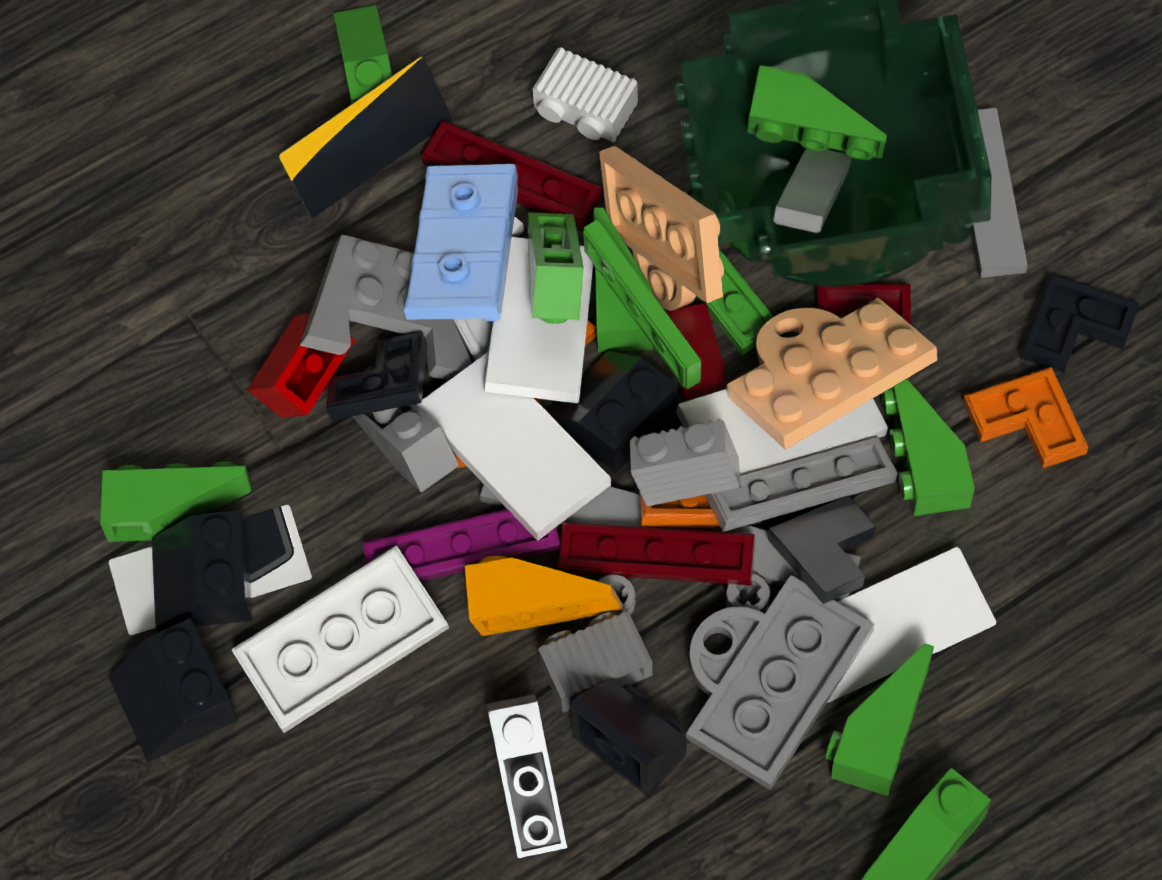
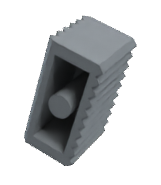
(684, 463)
(592, 655)

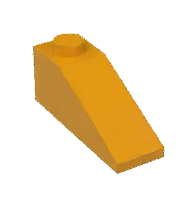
(523, 595)

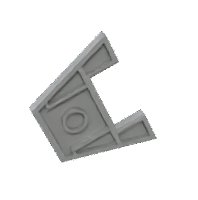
(370, 287)

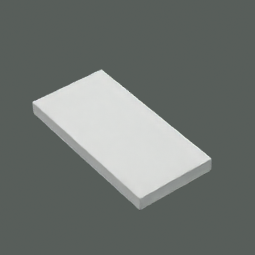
(535, 355)
(515, 450)
(760, 450)
(340, 639)

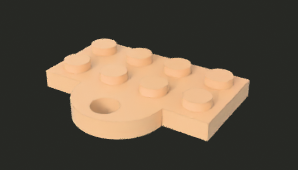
(665, 228)
(826, 367)

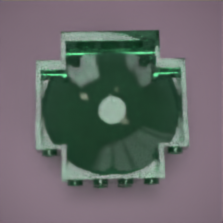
(896, 76)

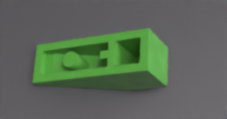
(362, 50)
(554, 267)
(614, 324)
(878, 728)
(932, 831)

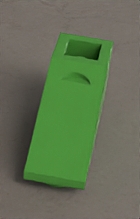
(802, 111)
(932, 455)
(149, 501)

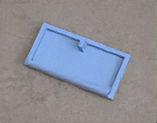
(463, 242)

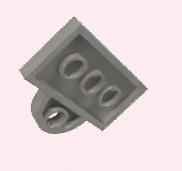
(772, 677)

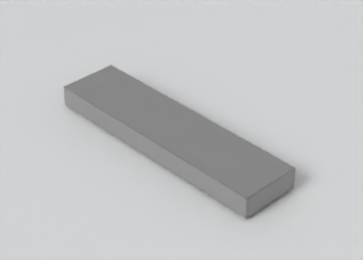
(812, 190)
(1000, 240)
(803, 483)

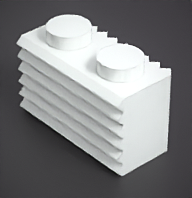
(585, 95)

